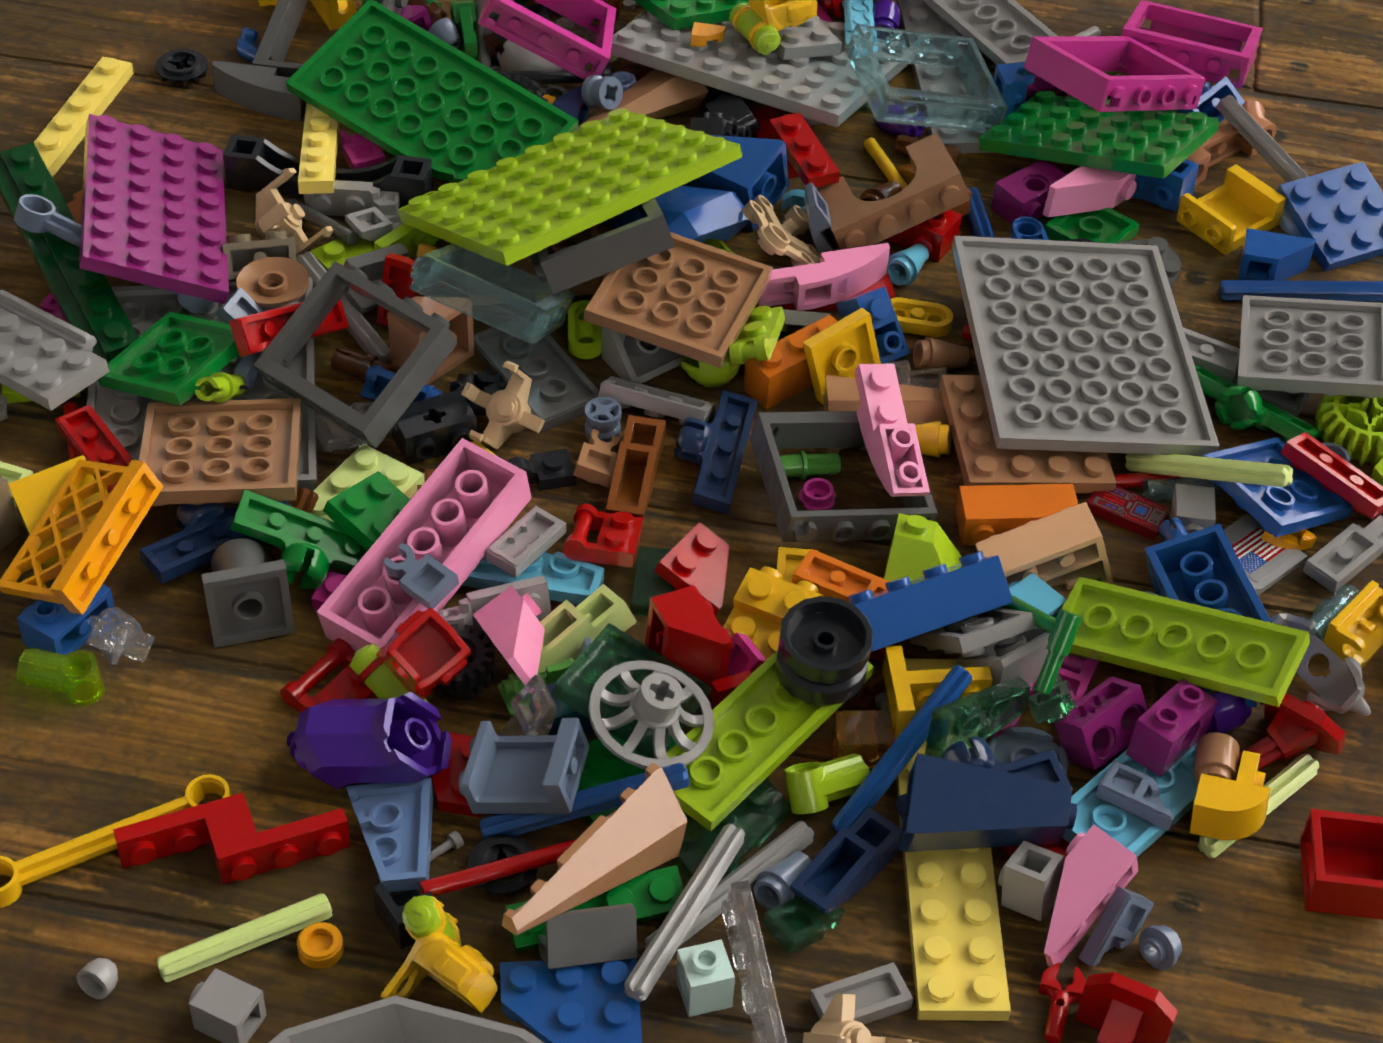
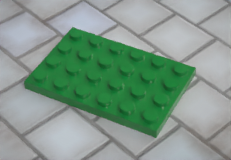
(1119, 141)

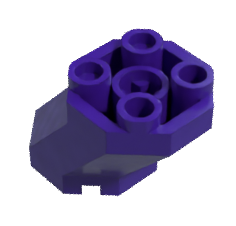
(372, 741)

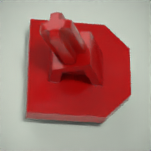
(1295, 728)
(1125, 1010)

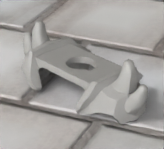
(1343, 687)

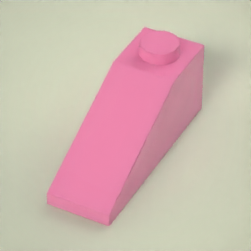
(1088, 191)
(514, 630)
(1087, 883)

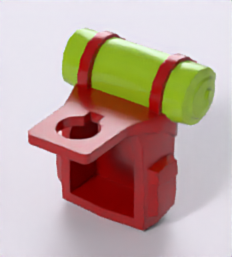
(416, 660)

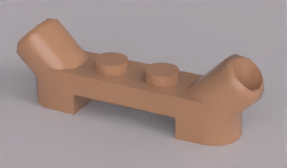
(1229, 141)

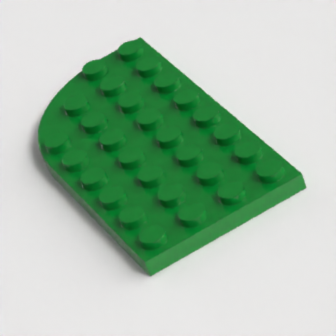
(423, 96)

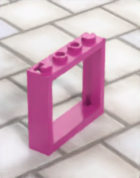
(551, 40)
(1196, 40)
(1079, 66)

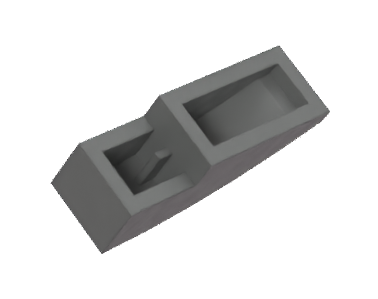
(257, 89)

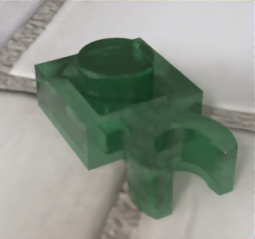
(1052, 706)
(799, 924)

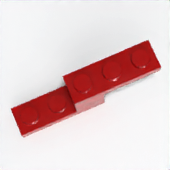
(804, 151)
(233, 838)

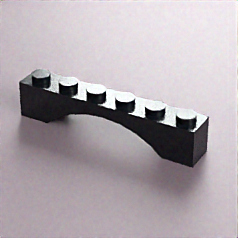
(256, 162)

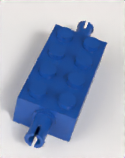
(1203, 572)

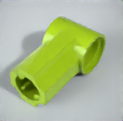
(816, 783)

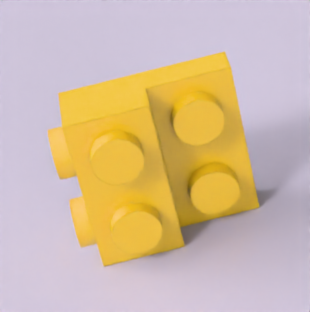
(762, 605)

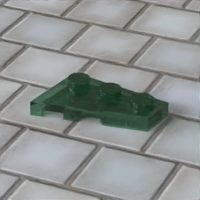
(976, 715)
(757, 816)

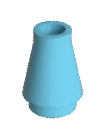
(906, 264)

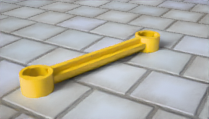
(95, 842)

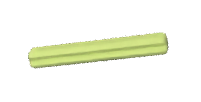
(1282, 787)
(243, 937)

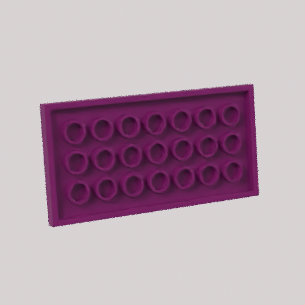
(153, 209)

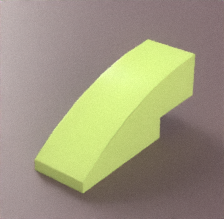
(569, 625)

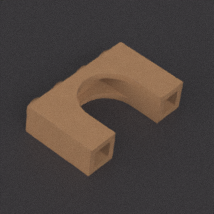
(931, 192)

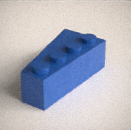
(935, 599)

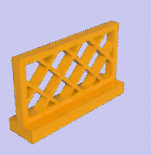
(98, 543)

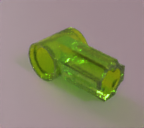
(71, 674)

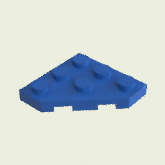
(572, 1001)

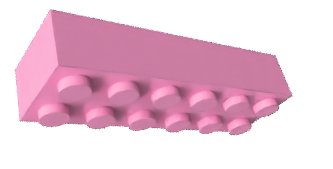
(452, 519)

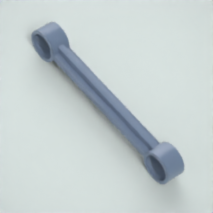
(39, 216)

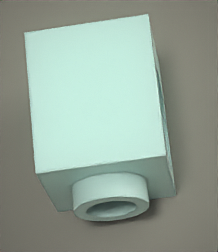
(705, 978)

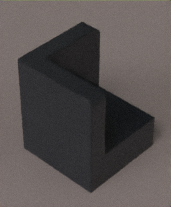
(391, 910)

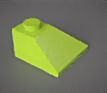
(918, 546)

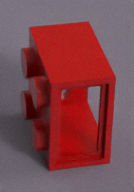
(1342, 863)

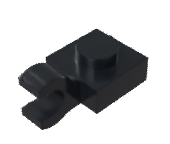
(548, 469)

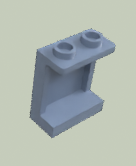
(524, 771)

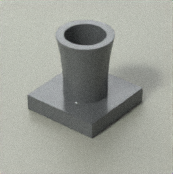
(246, 594)

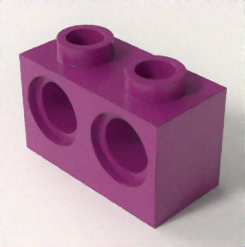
(1101, 722)

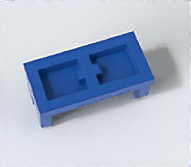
(1012, 83)

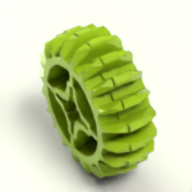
(1354, 425)

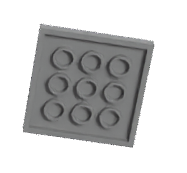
(1311, 346)

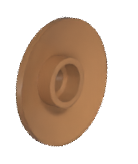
(273, 281)

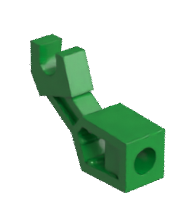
(464, 18)

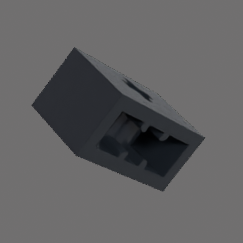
(433, 426)

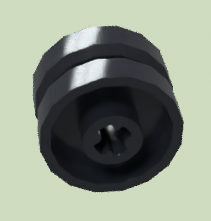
(823, 650)

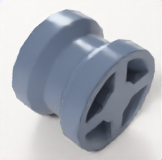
(602, 92)
(603, 415)

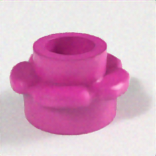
(817, 494)

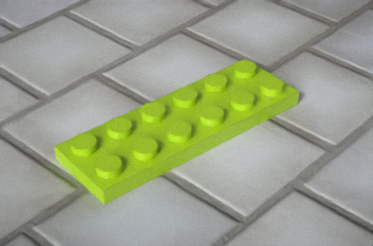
(1186, 641)
(750, 739)

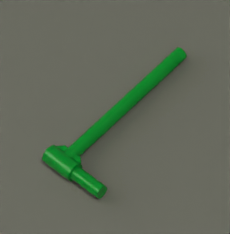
(1061, 633)

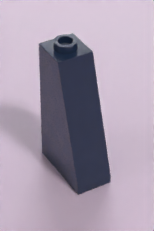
(980, 807)

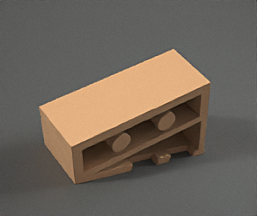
(1053, 549)

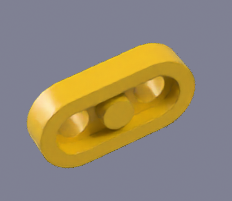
(922, 317)

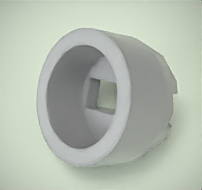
(98, 978)

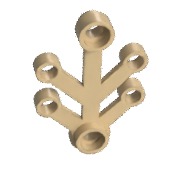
(778, 238)

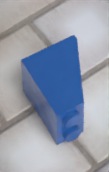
(758, 172)

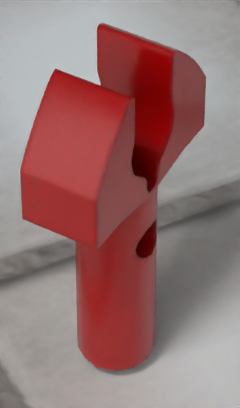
(1060, 1000)

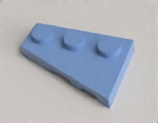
(396, 830)

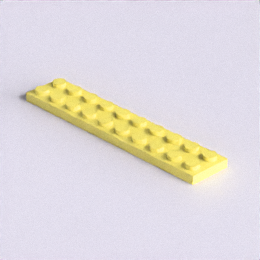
(953, 922)

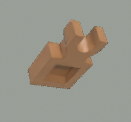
(597, 460)

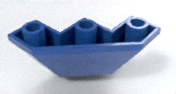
(695, 213)

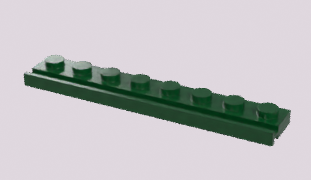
(80, 294)

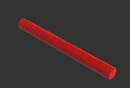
(494, 870)

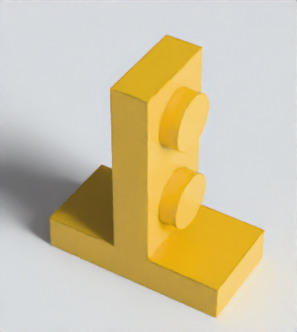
(911, 689)

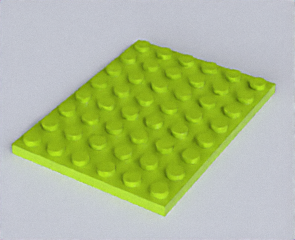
(567, 185)

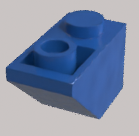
(1273, 255)
(886, 327)

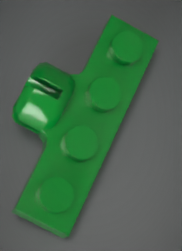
(1244, 408)
(304, 539)
(650, 894)

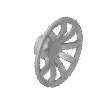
(654, 706)

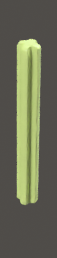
(1211, 469)

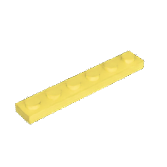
(91, 97)
(318, 152)

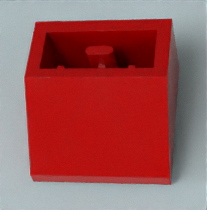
(688, 634)

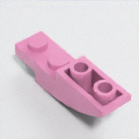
(832, 280)
(886, 434)

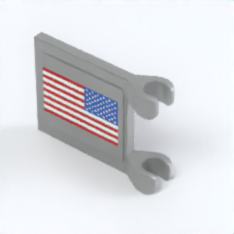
(1261, 561)

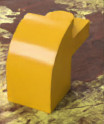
(1230, 807)

